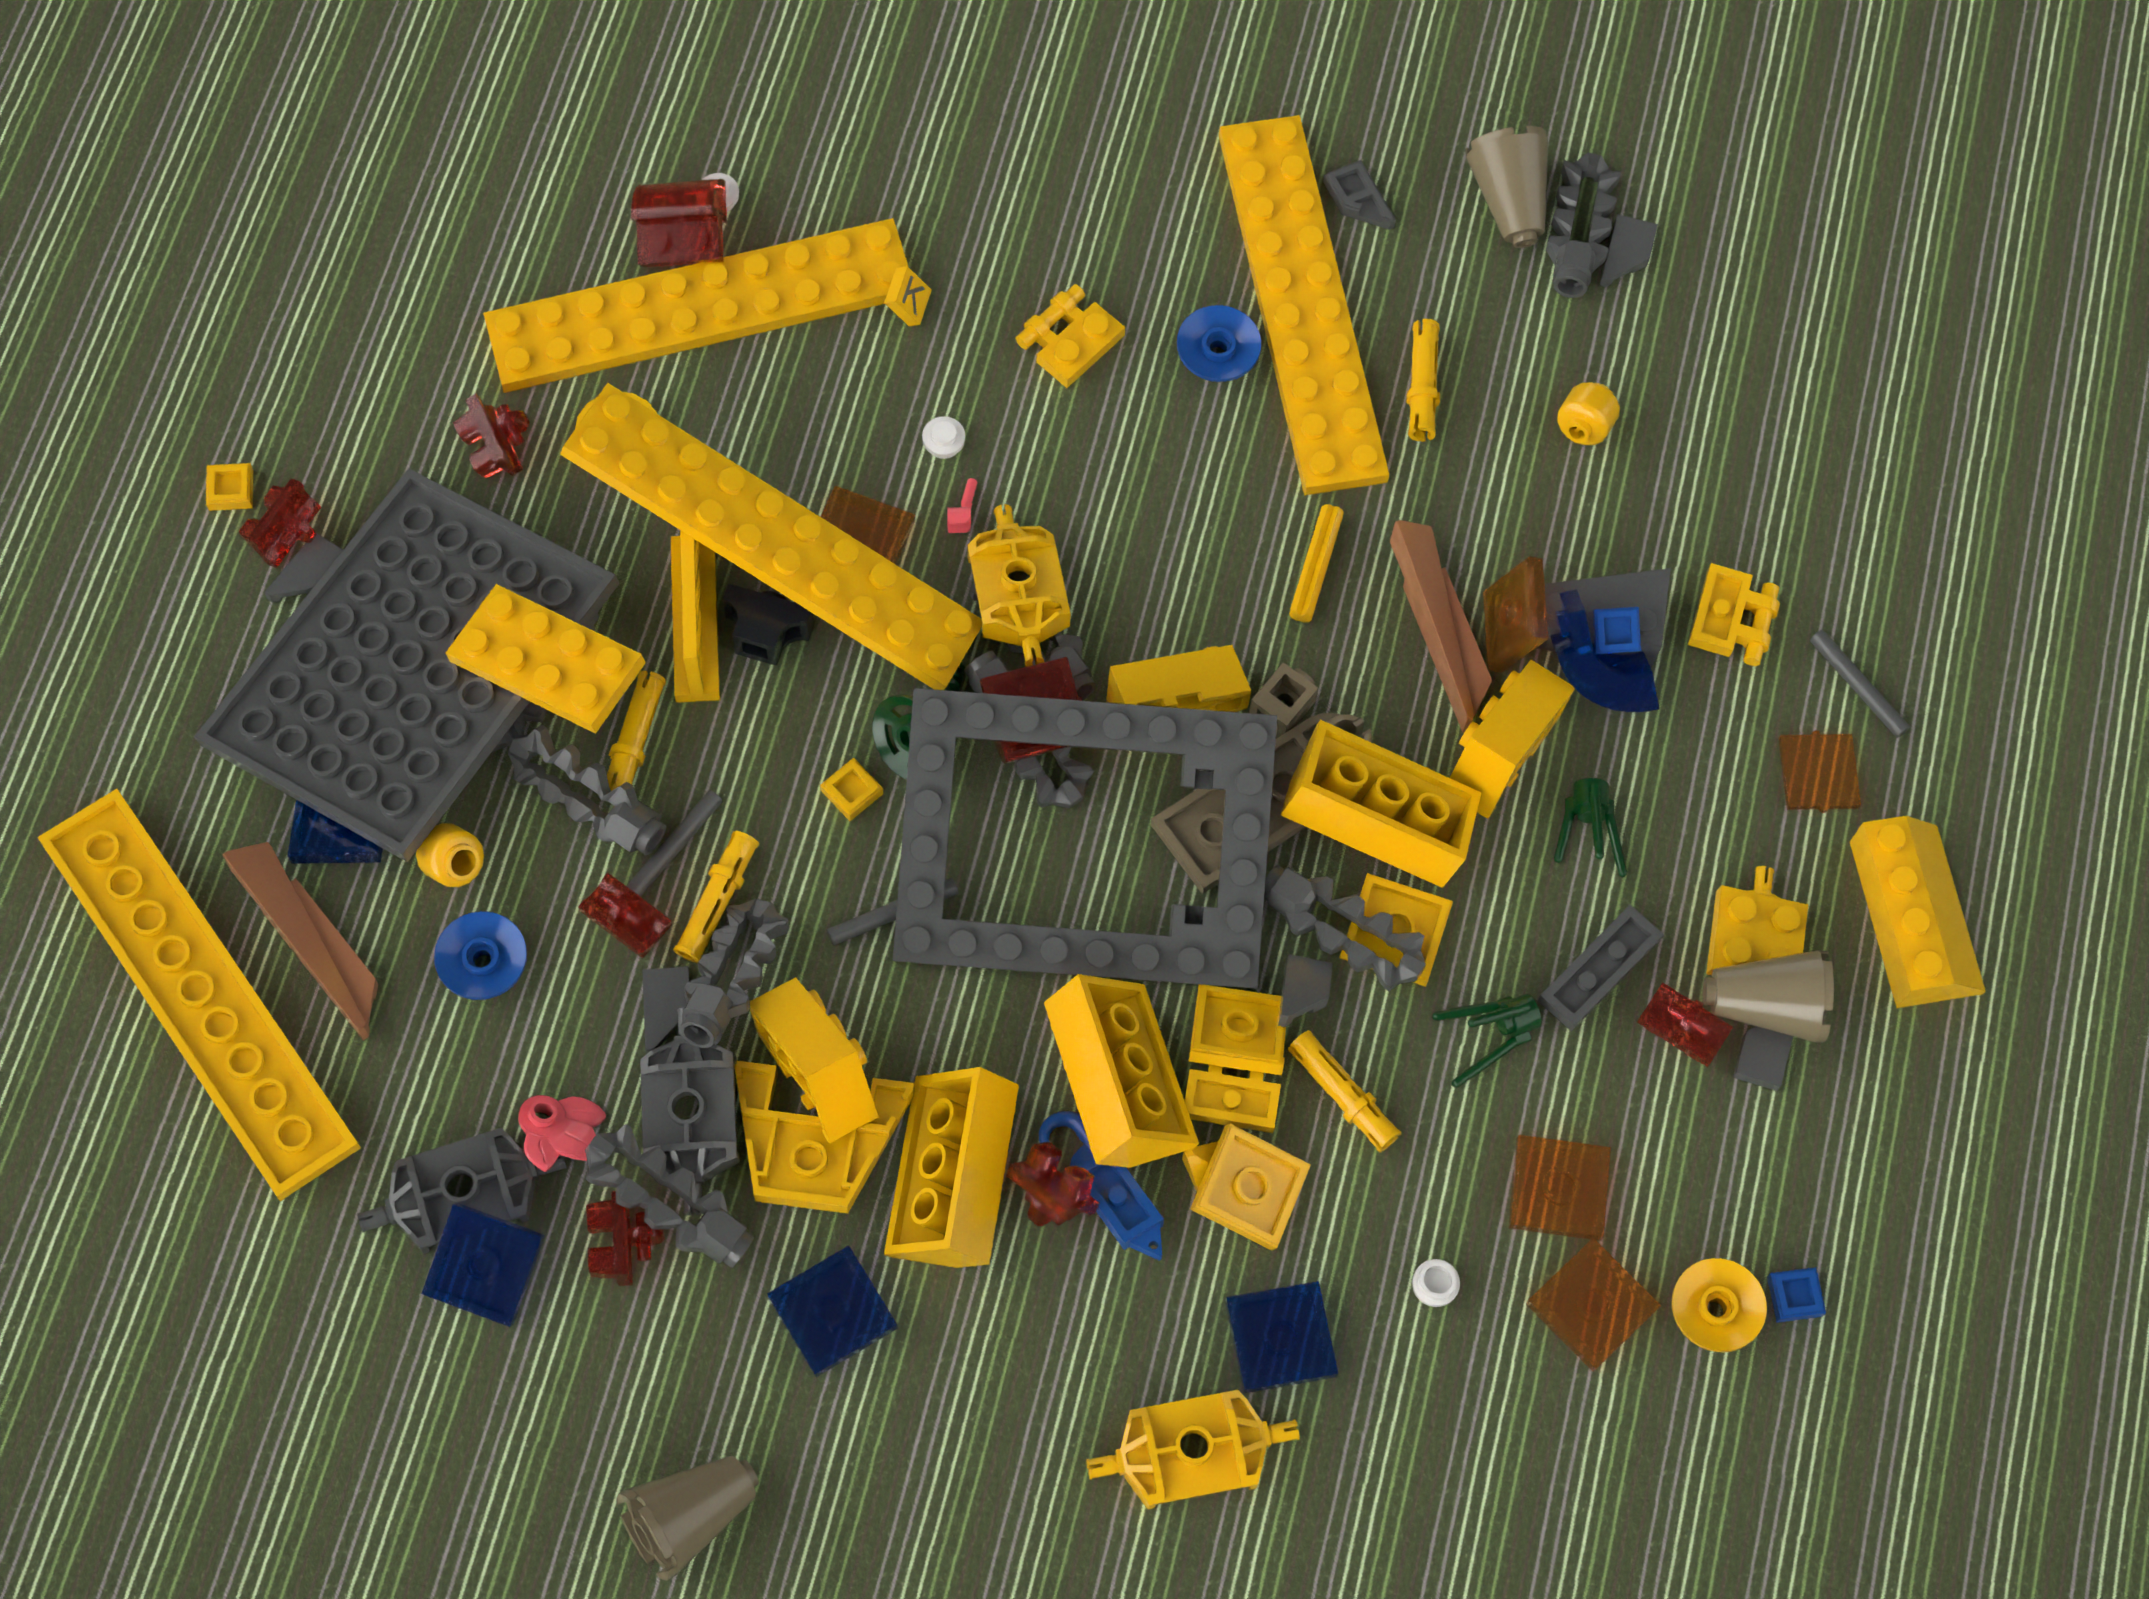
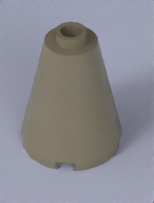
(1513, 181)
(1776, 994)
(686, 1511)

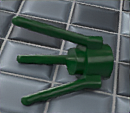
(1592, 806)
(1511, 1016)

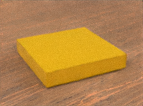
(1411, 912)
(1237, 1030)
(1250, 1187)

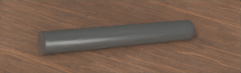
(1859, 683)
(675, 843)
(875, 918)

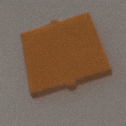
(1819, 771)

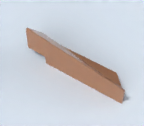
(1441, 619)
(307, 932)

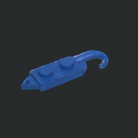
(1122, 1201)

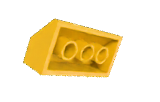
(1382, 804)
(1915, 911)
(1119, 1071)
(952, 1168)

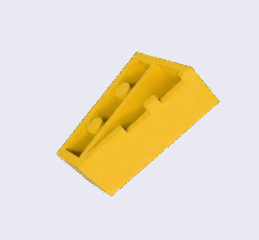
(1188, 680)
(816, 1055)

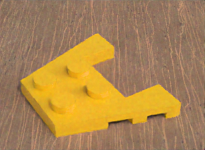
(793, 1158)

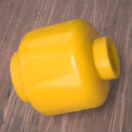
(1588, 413)
(450, 855)

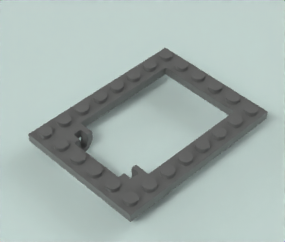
(1203, 942)

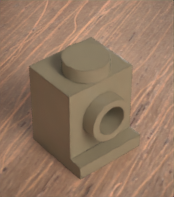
(1285, 685)

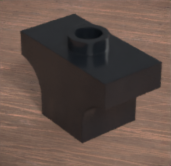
(765, 622)

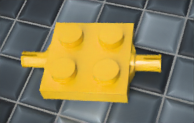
(1754, 924)

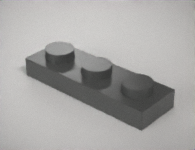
(1600, 967)

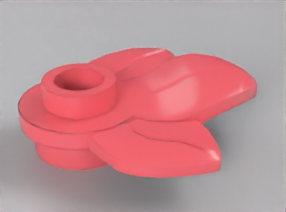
(563, 1133)

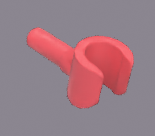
(960, 517)

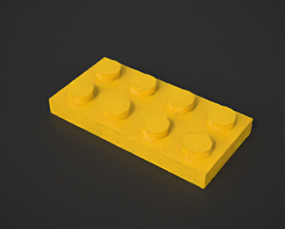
(545, 658)

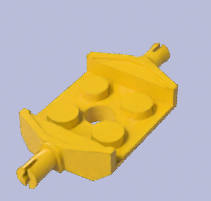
(1019, 610)
(1163, 1473)

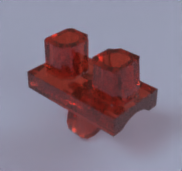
(496, 431)
(283, 523)
(625, 915)
(1685, 1024)
(1051, 1193)
(617, 1259)

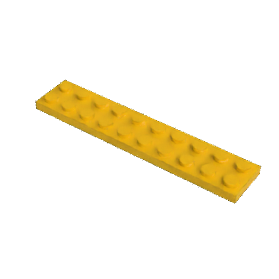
(694, 305)
(1303, 306)
(772, 537)
(199, 995)

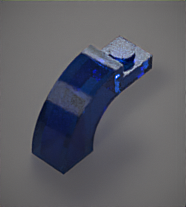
(1607, 678)

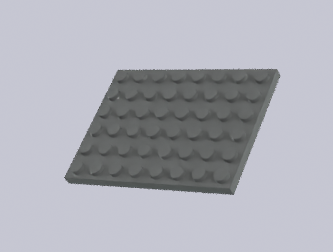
(356, 686)

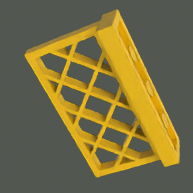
(694, 620)

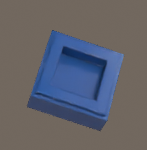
(1616, 630)
(1796, 1294)

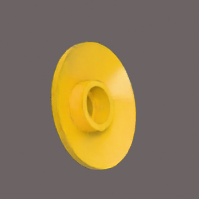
(1734, 1290)

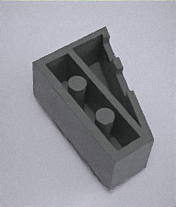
(1638, 589)

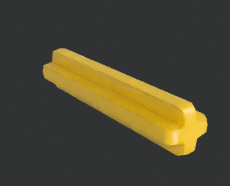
(1316, 563)

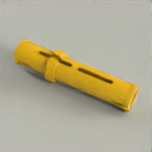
(1423, 392)
(628, 751)
(724, 880)
(1354, 1102)

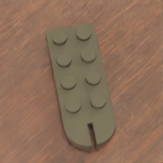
(1195, 822)

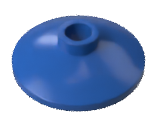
(1220, 328)
(476, 936)

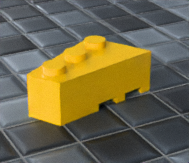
(1510, 732)

